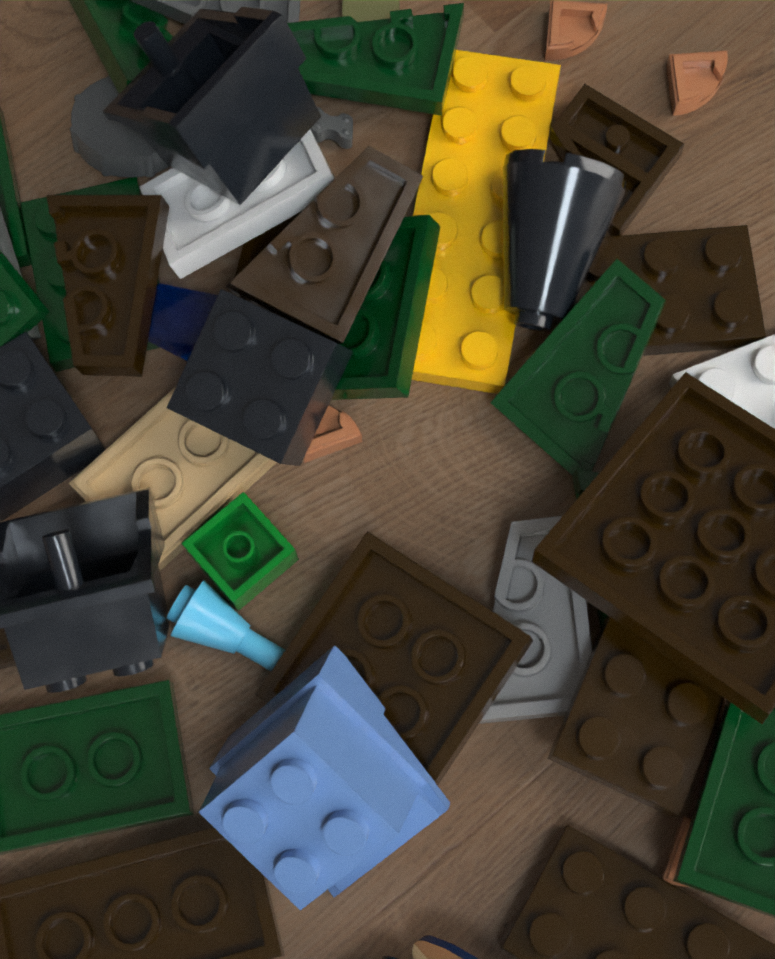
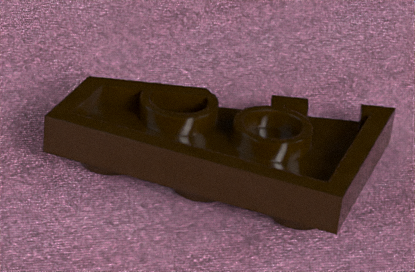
(110, 275)

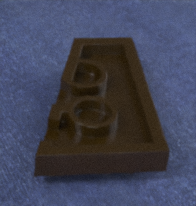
(333, 248)

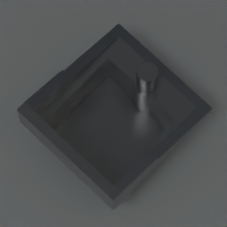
(220, 97)
(83, 590)

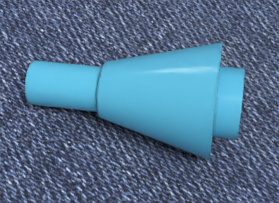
(210, 621)

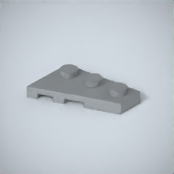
(555, 621)

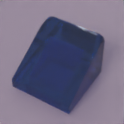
(179, 318)

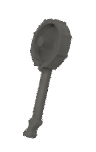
(126, 153)

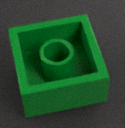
(240, 551)

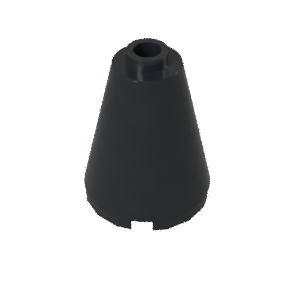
(553, 231)

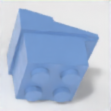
(319, 784)

